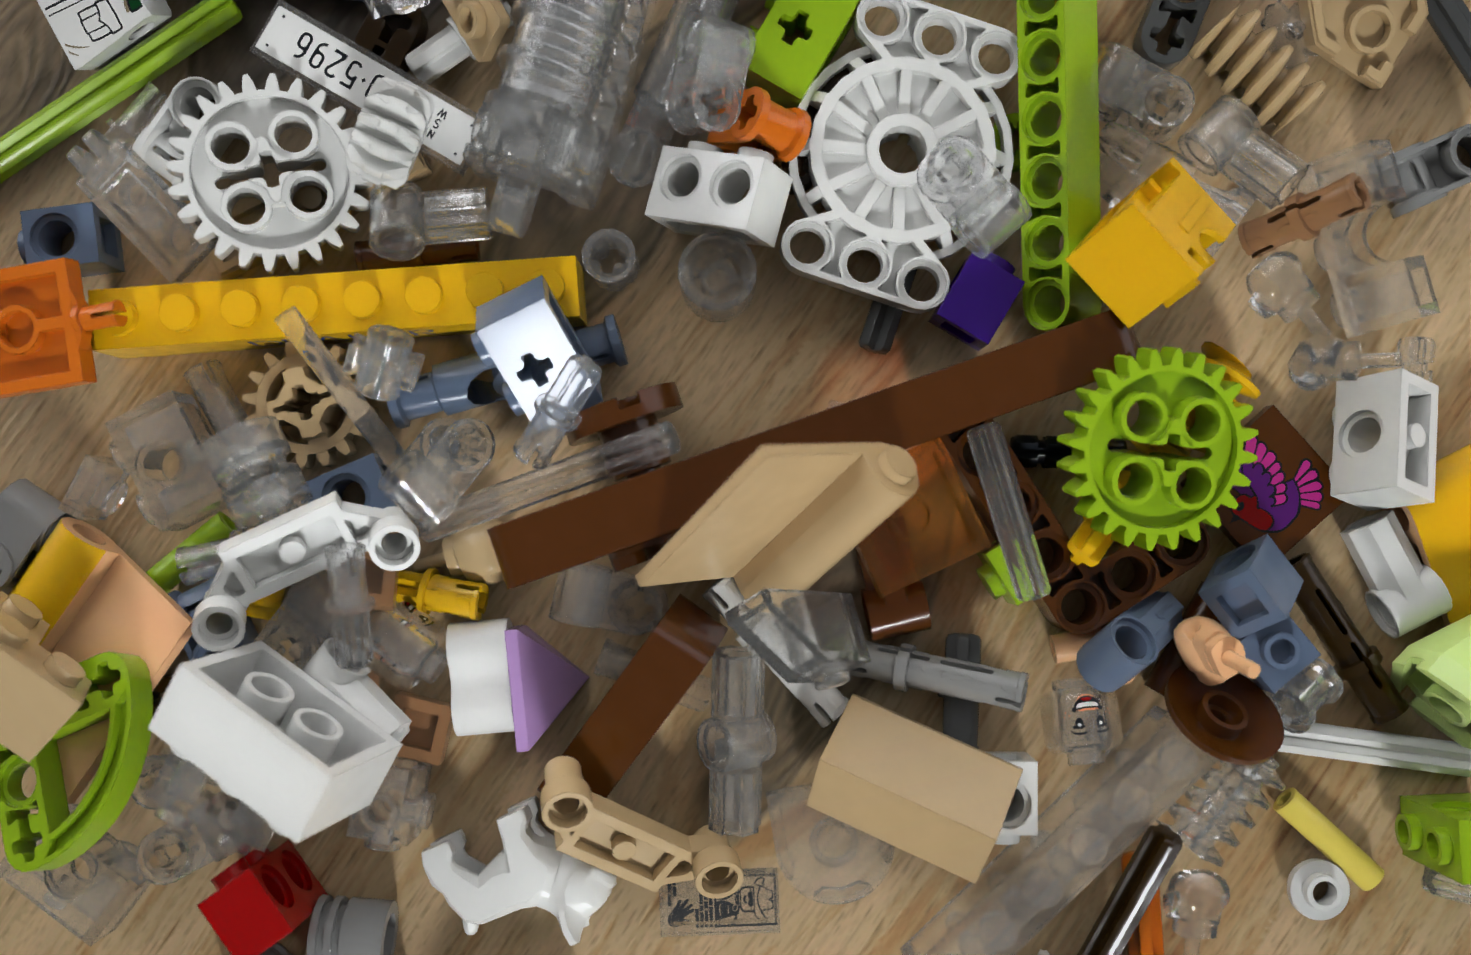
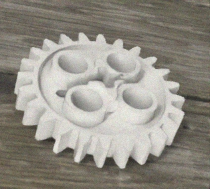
(259, 120)

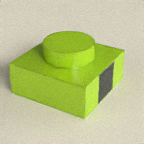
(995, 574)

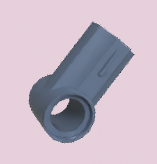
(1129, 642)

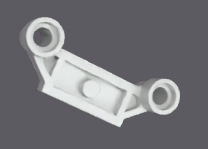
(290, 551)

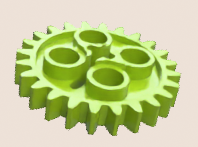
(1166, 391)

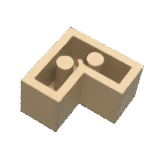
(35, 686)

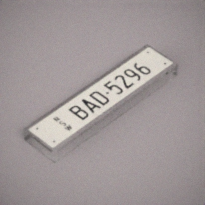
(346, 73)

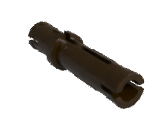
(1353, 657)

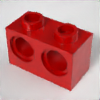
(261, 899)

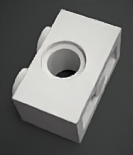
(1385, 440)

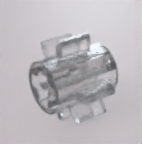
(383, 362)

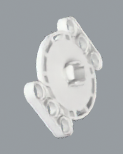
(895, 94)

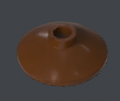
(1225, 719)

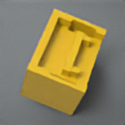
(1151, 244)

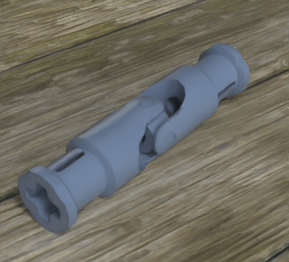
(454, 385)

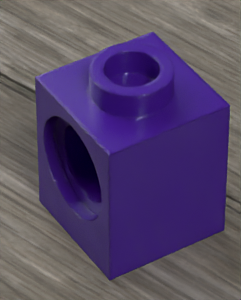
(978, 300)

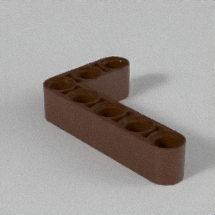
(1101, 595)

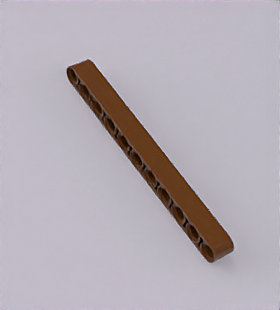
(897, 416)

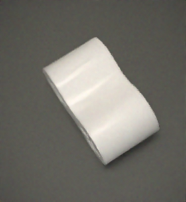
(479, 677)

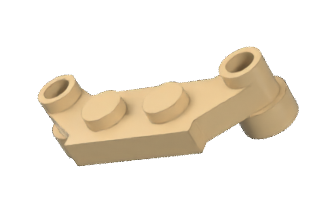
(629, 842)

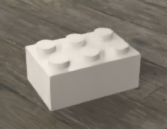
(274, 738)

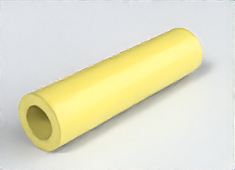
(1328, 839)

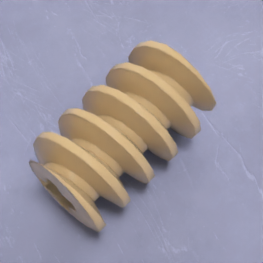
(1257, 69)

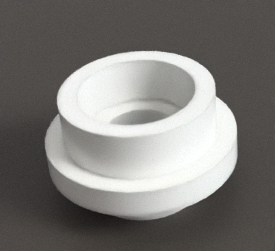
(1303, 881)

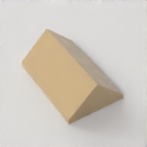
(914, 787)

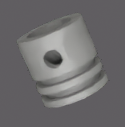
(353, 926)

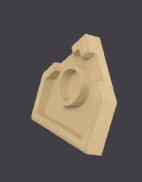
(1361, 34)

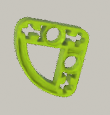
(122, 762)

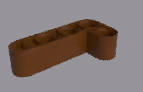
(645, 694)

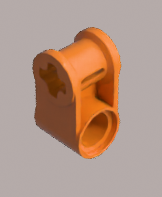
(765, 127)

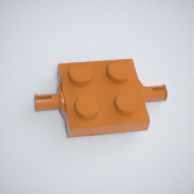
(48, 327)

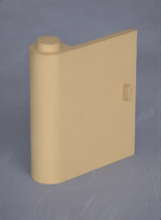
(787, 516)

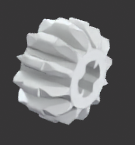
(389, 132)

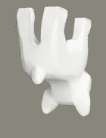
(519, 877)

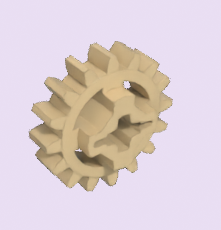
(317, 428)

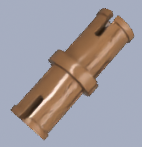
(1304, 215)

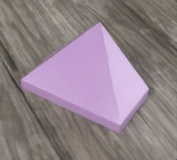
(539, 684)

